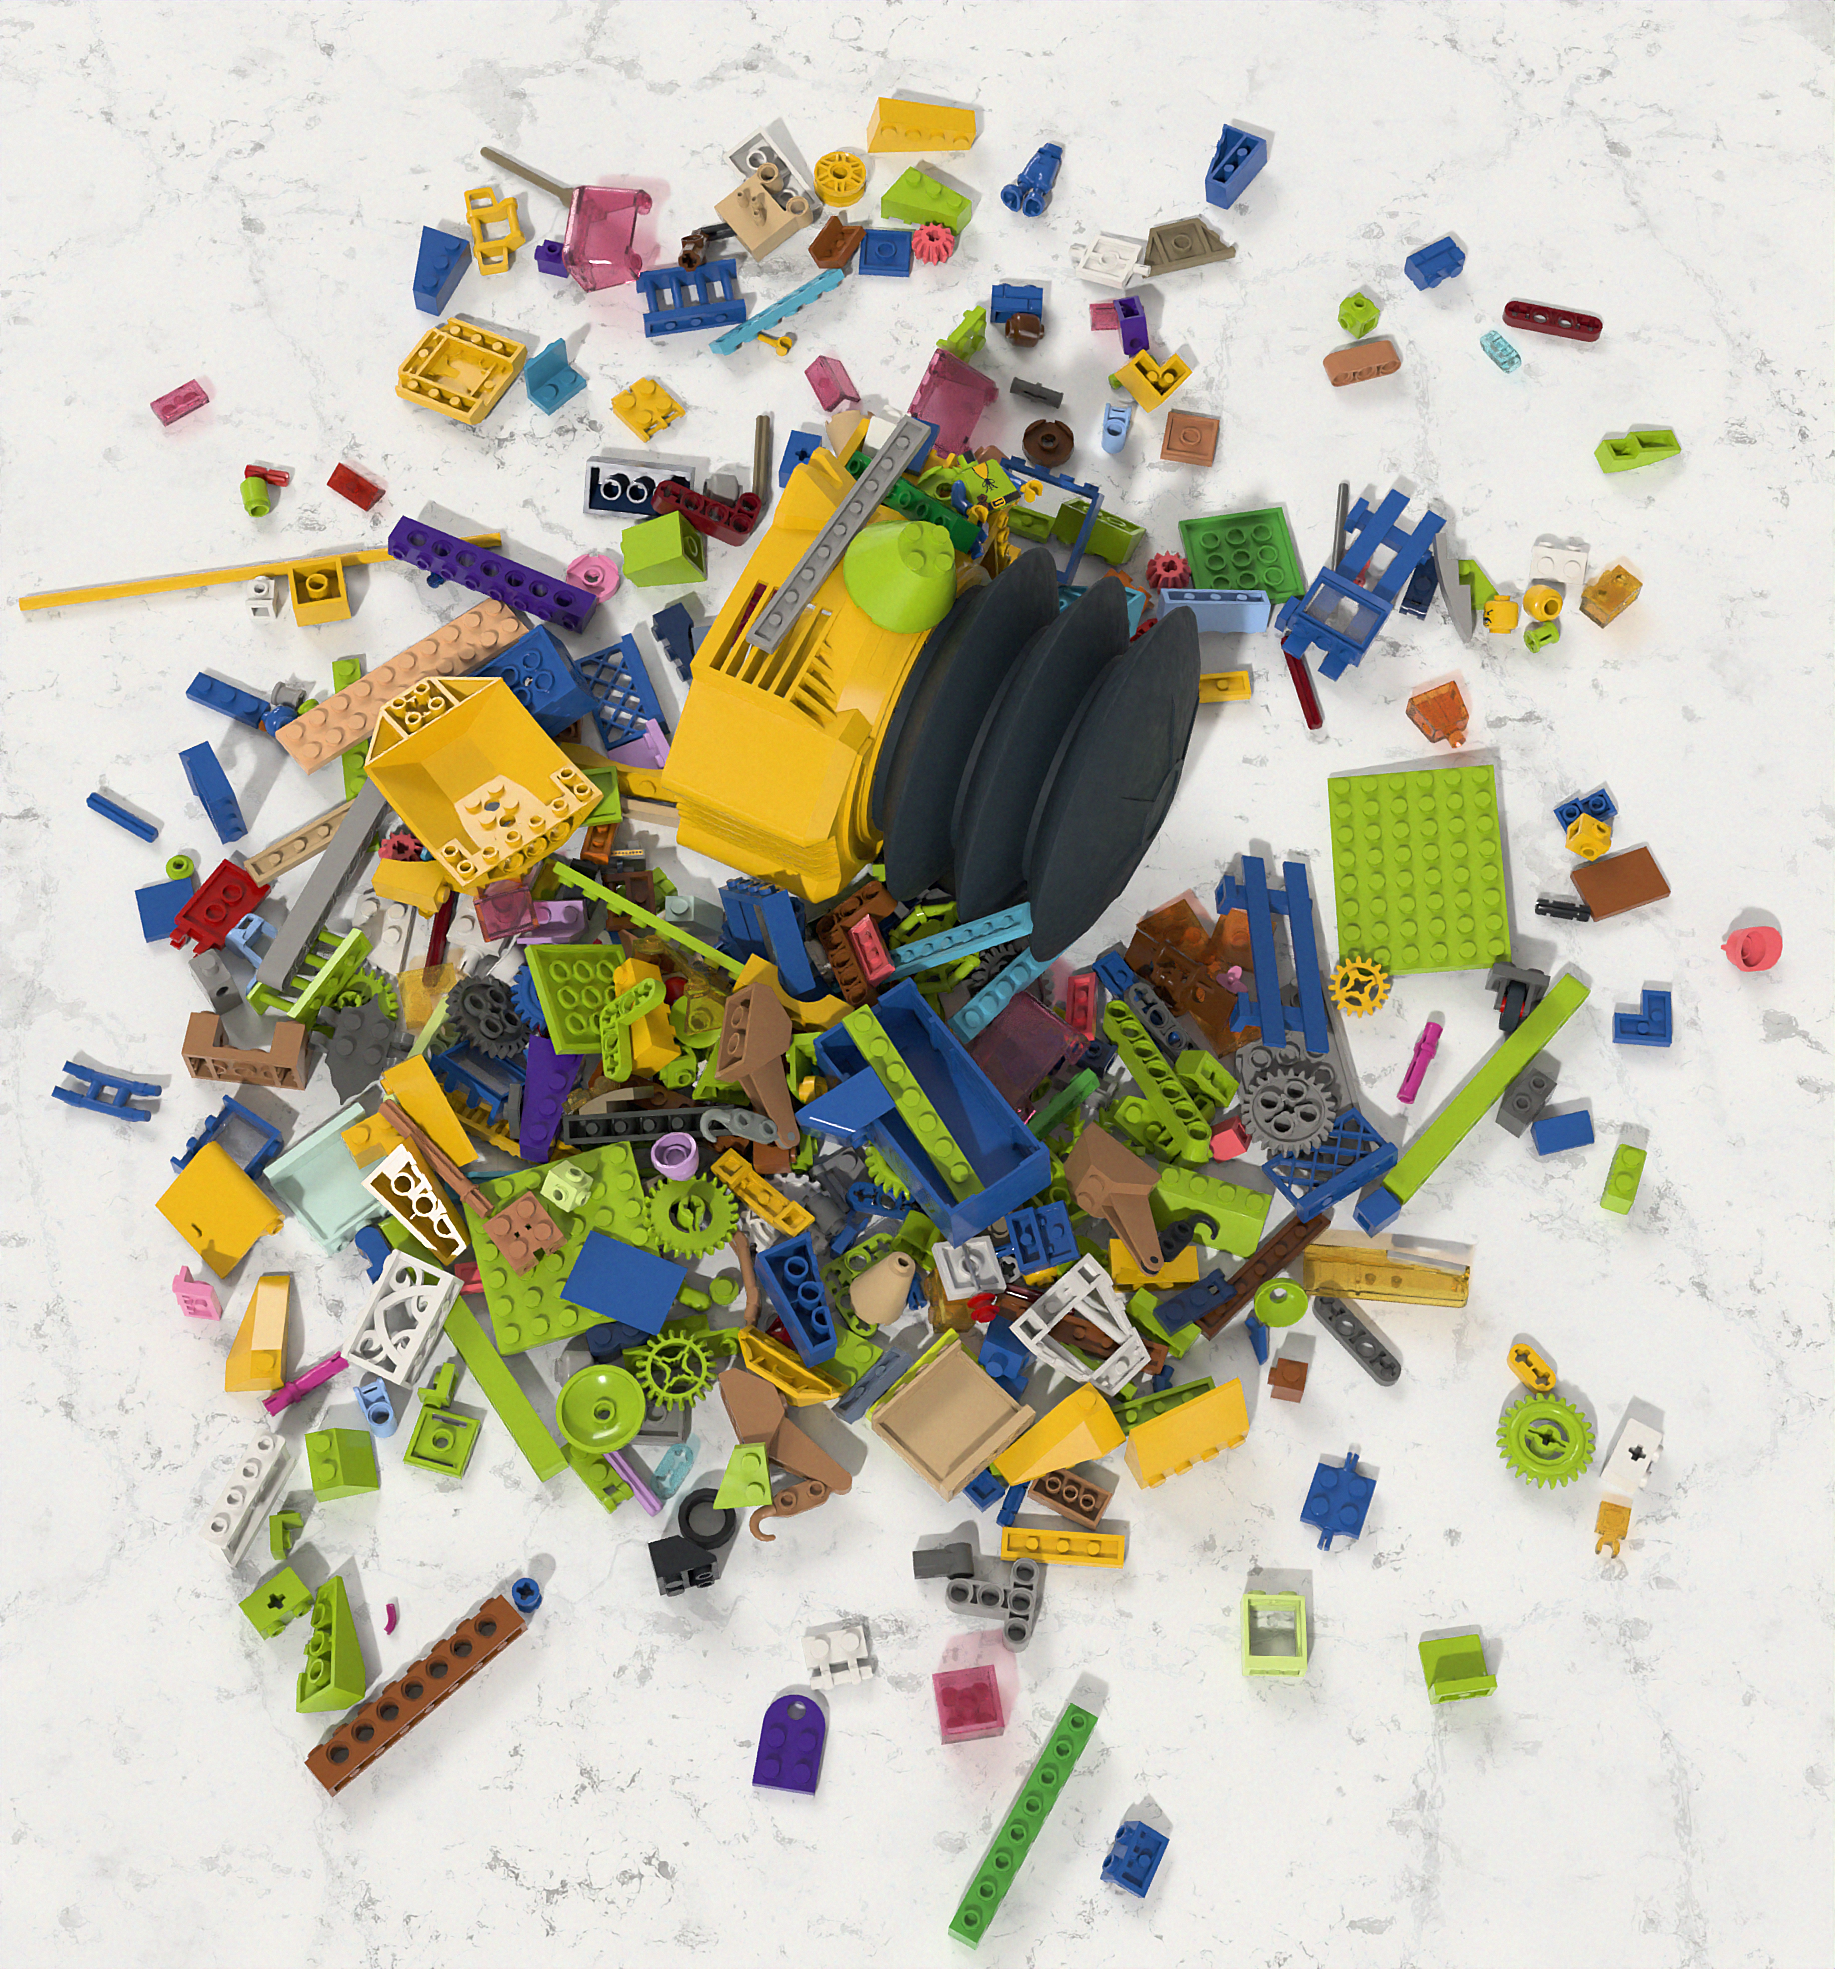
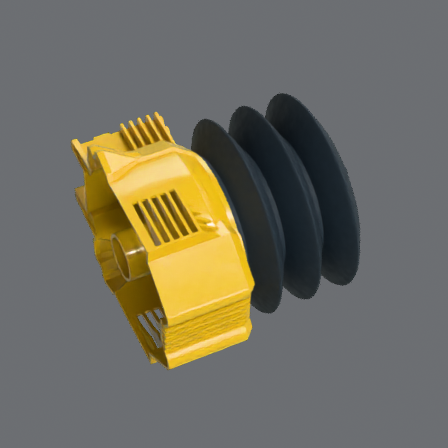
(985, 745)

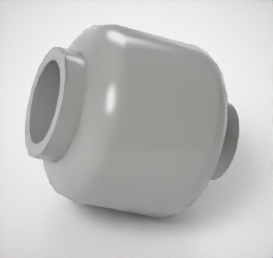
(723, 489)
(570, 1364)

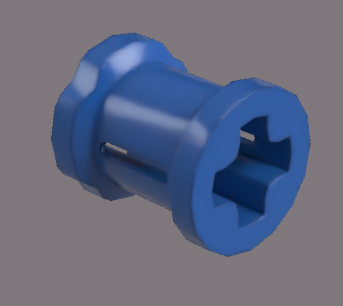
(532, 1602)

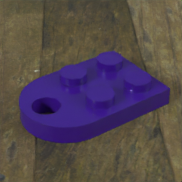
(789, 1747)

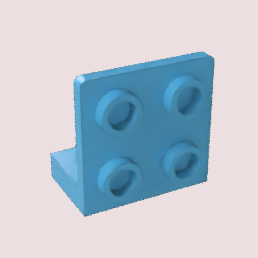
(550, 378)

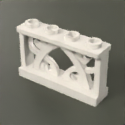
(373, 1315)
(247, 1498)

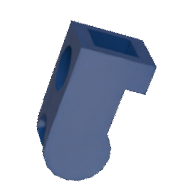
(373, 1248)

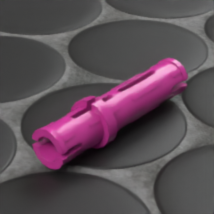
(1423, 1053)
(301, 1386)

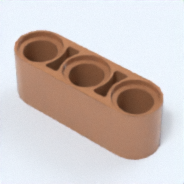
(1361, 363)

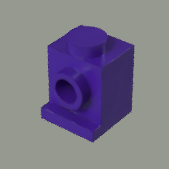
(550, 259)

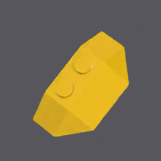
(787, 1370)

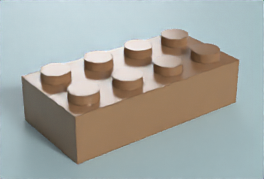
(1071, 1497)

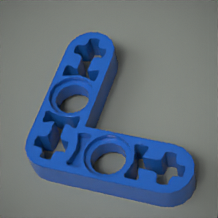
(877, 1208)

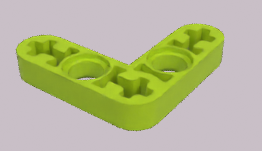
(615, 1024)
(848, 1274)

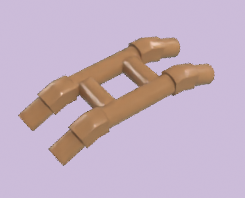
(741, 1246)

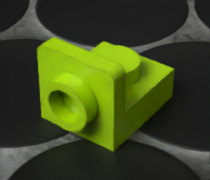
(445, 1385)
(280, 1537)

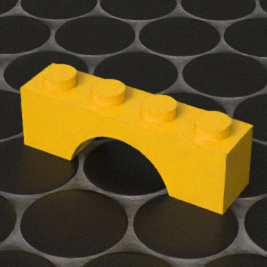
(805, 1016)

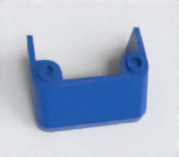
(846, 1110)

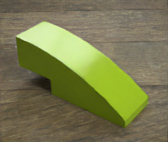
(1636, 450)

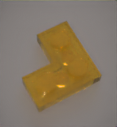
(419, 986)

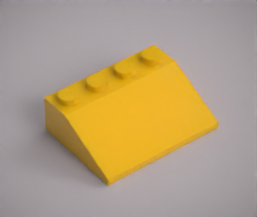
(428, 1108)
(1187, 1435)

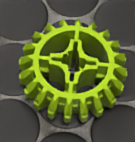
(688, 1376)

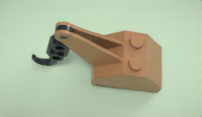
(1116, 1186)

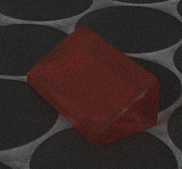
(355, 487)

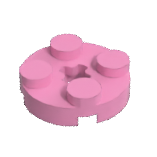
(599, 566)

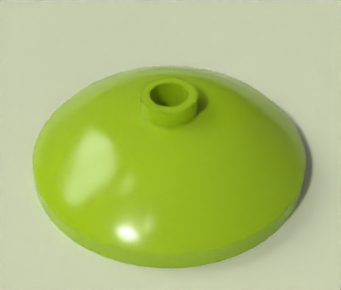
(588, 1396)

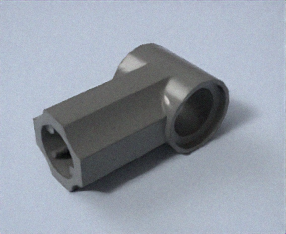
(951, 1562)

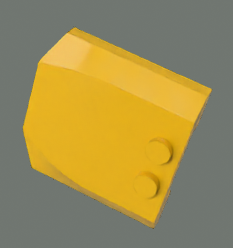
(460, 370)

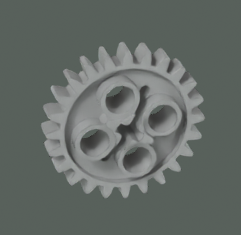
(1288, 1113)

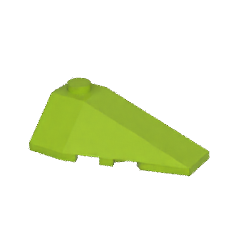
(335, 1662)

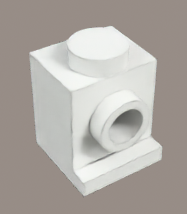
(261, 598)

